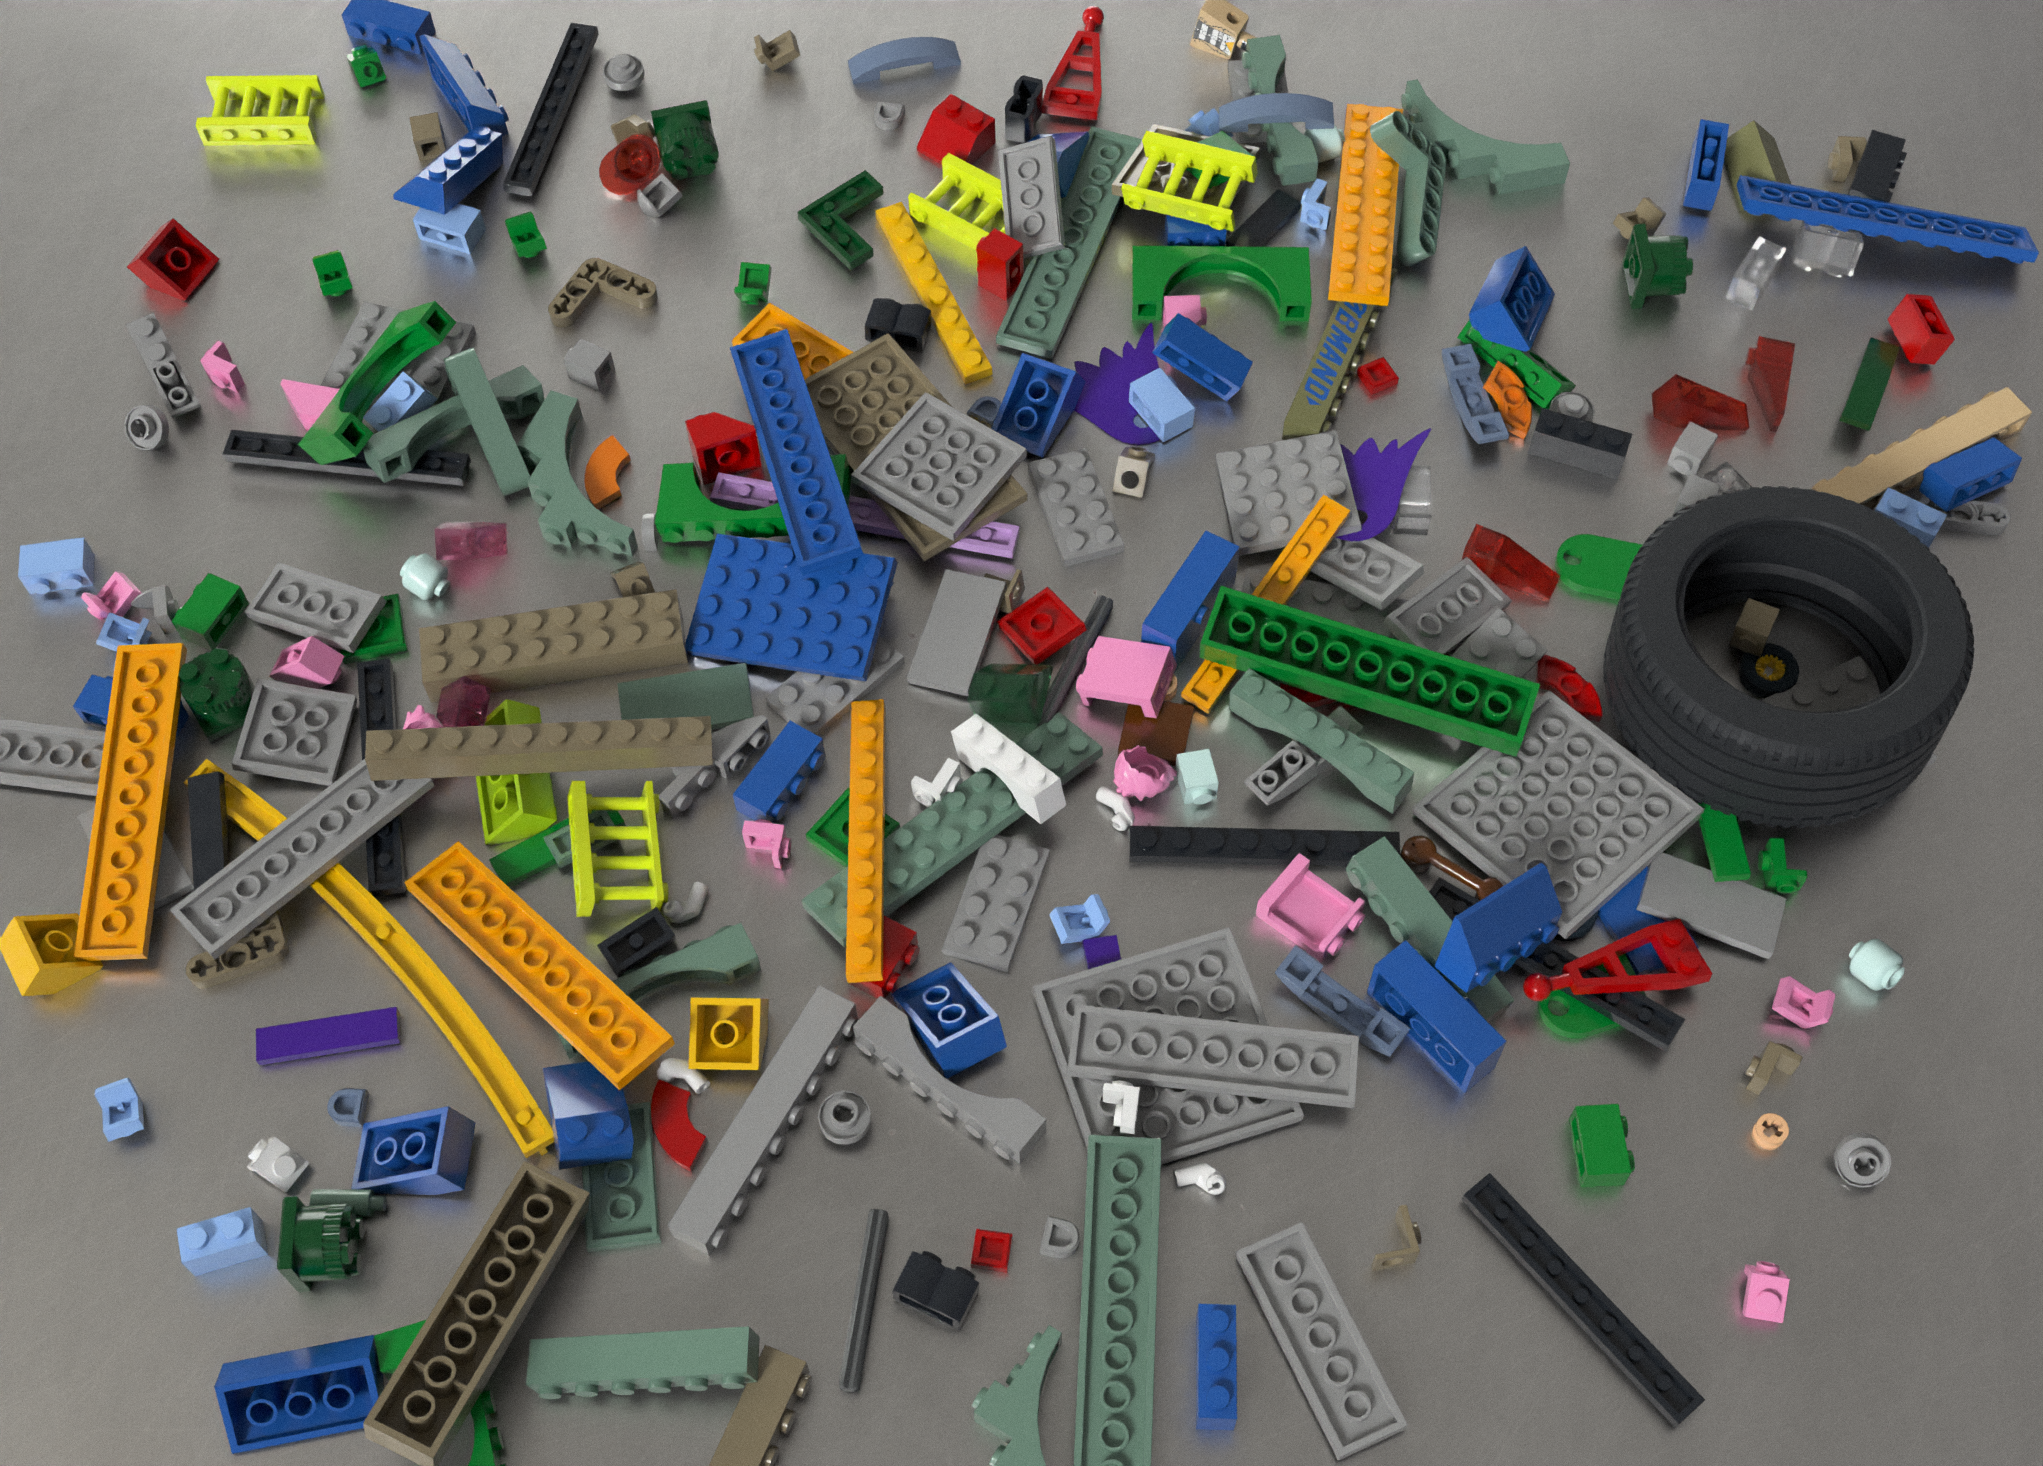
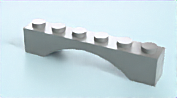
(1003, 1121)

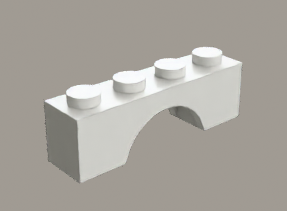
(1031, 783)

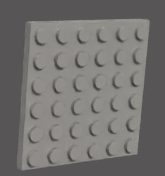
(1562, 803)
(1184, 979)

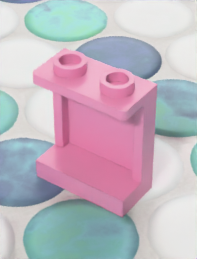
(1127, 674)
(1309, 910)

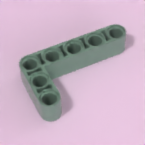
(1422, 188)
(487, 420)

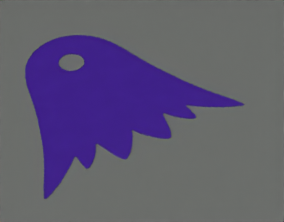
(1108, 387)
(1379, 481)

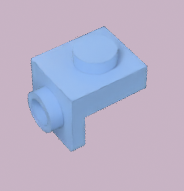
(1205, 124)
(1313, 208)
(123, 632)
(1080, 921)
(120, 1109)

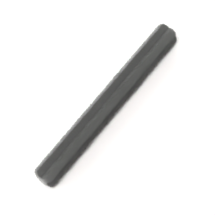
(1075, 658)
(863, 1301)

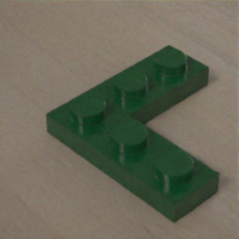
(826, 217)

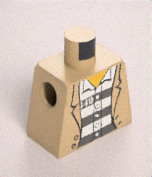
(1220, 29)

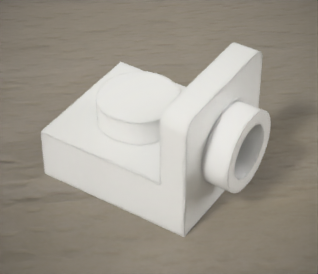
(1127, 1101)

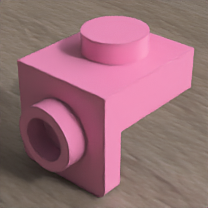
(220, 369)
(113, 597)
(767, 836)
(1802, 1004)
(1765, 1292)

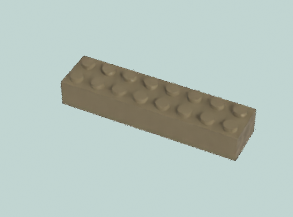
(556, 644)
(477, 1317)

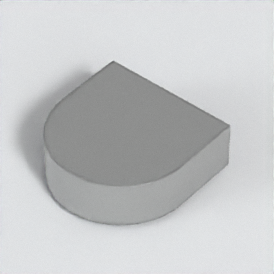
(888, 115)
(649, 532)
(1060, 1238)

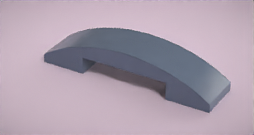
(902, 53)
(1276, 108)
(1470, 397)
(1338, 1005)

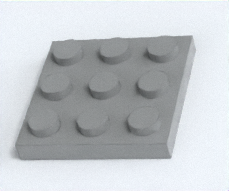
(294, 732)

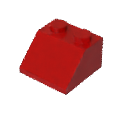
(957, 130)
(173, 261)
(722, 446)

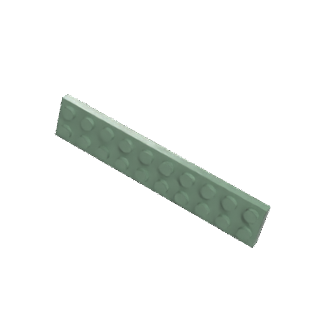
(1058, 277)
(955, 826)
(1118, 1302)

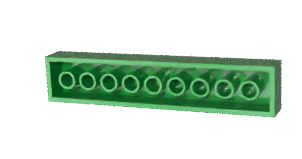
(1369, 671)

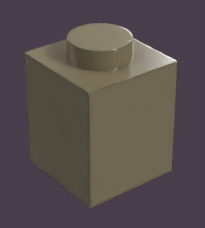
(428, 136)
(1754, 627)

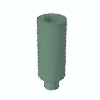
(363, 1200)

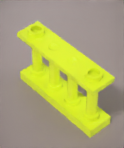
(260, 130)
(1193, 155)
(976, 185)
(586, 863)

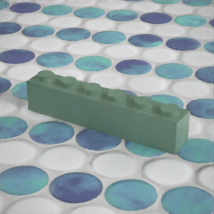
(1415, 916)
(643, 1362)

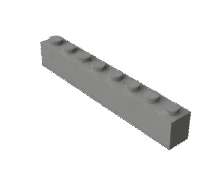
(763, 1121)

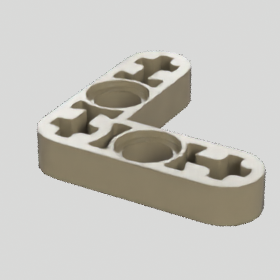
(602, 282)
(259, 939)

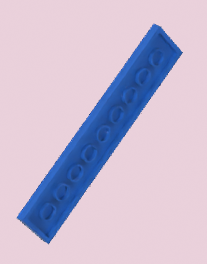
(1886, 219)
(796, 453)

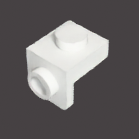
(945, 781)
(276, 1163)

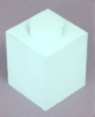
(1197, 776)

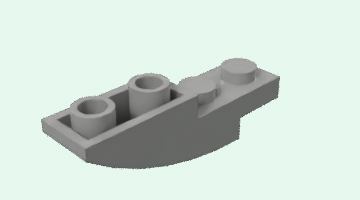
(163, 365)
(730, 753)
(1294, 765)

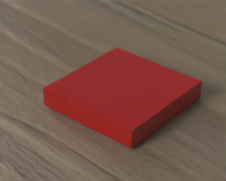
(1041, 626)

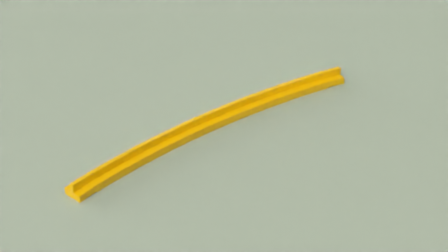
(415, 971)

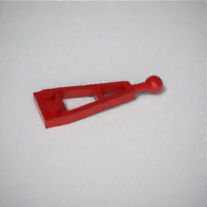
(1078, 102)
(1671, 943)

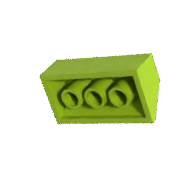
(515, 804)

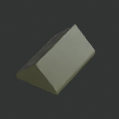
(1755, 155)

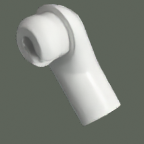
(1124, 814)
(689, 908)
(678, 1068)
(1203, 1176)

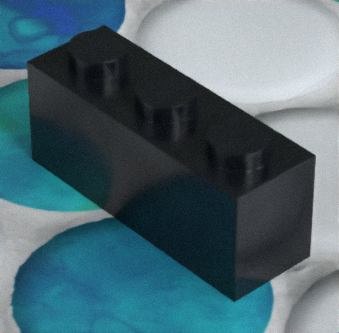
(1877, 167)
(1580, 443)

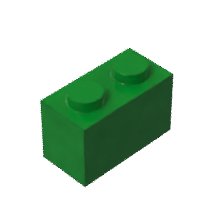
(210, 612)
(1601, 1145)

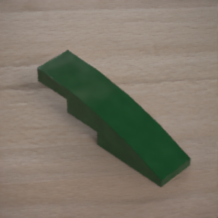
(1869, 384)

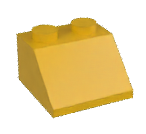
(42, 953)
(727, 1033)

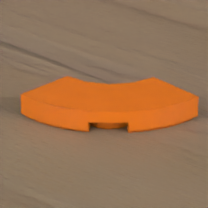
(1511, 399)
(603, 472)

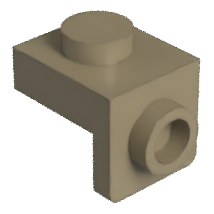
(777, 51)
(631, 126)
(1843, 154)
(1645, 213)
(1773, 1056)

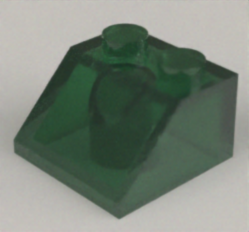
(1010, 692)

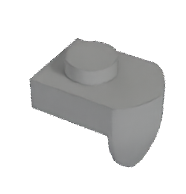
(658, 197)
(162, 602)

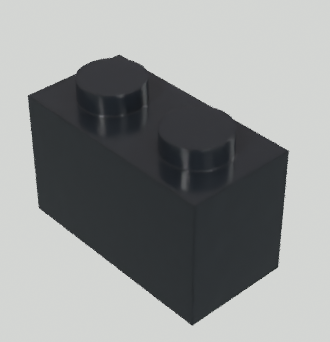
(637, 942)

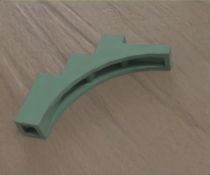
(1471, 154)
(567, 512)
(1014, 1410)

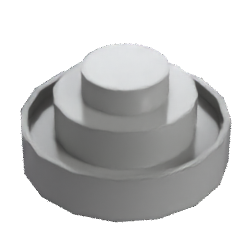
(623, 72)
(1573, 405)
(146, 427)
(844, 1117)
(1862, 1160)

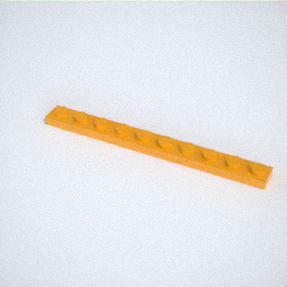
(866, 843)

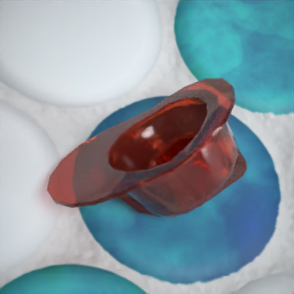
(630, 164)

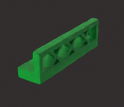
(1539, 377)

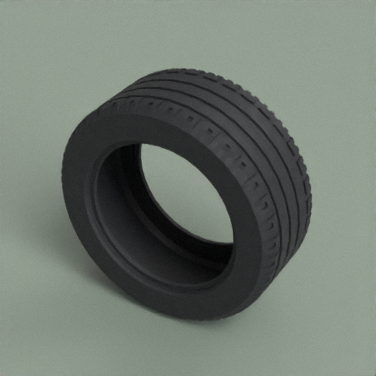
(1826, 561)

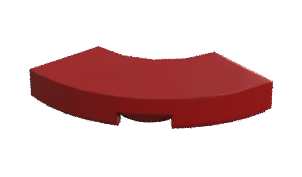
(1569, 686)
(673, 1125)

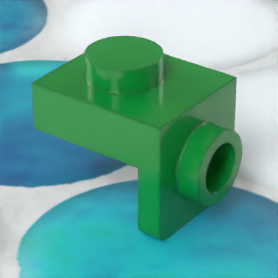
(366, 65)
(525, 235)
(332, 273)
(753, 283)
(1774, 867)

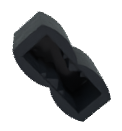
(1023, 109)
(905, 323)
(936, 1289)

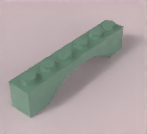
(1292, 151)
(402, 444)
(1368, 768)
(719, 959)

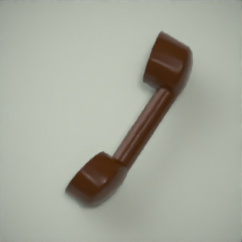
(1421, 854)

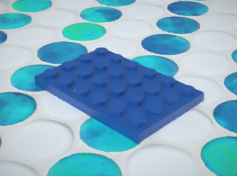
(770, 615)

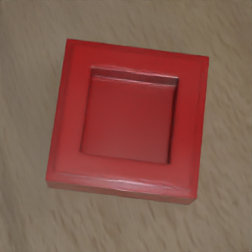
(1377, 375)
(991, 1250)

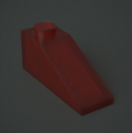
(1770, 376)
(1685, 401)
(1510, 564)

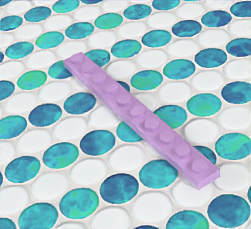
(866, 515)

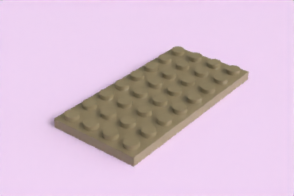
(862, 402)

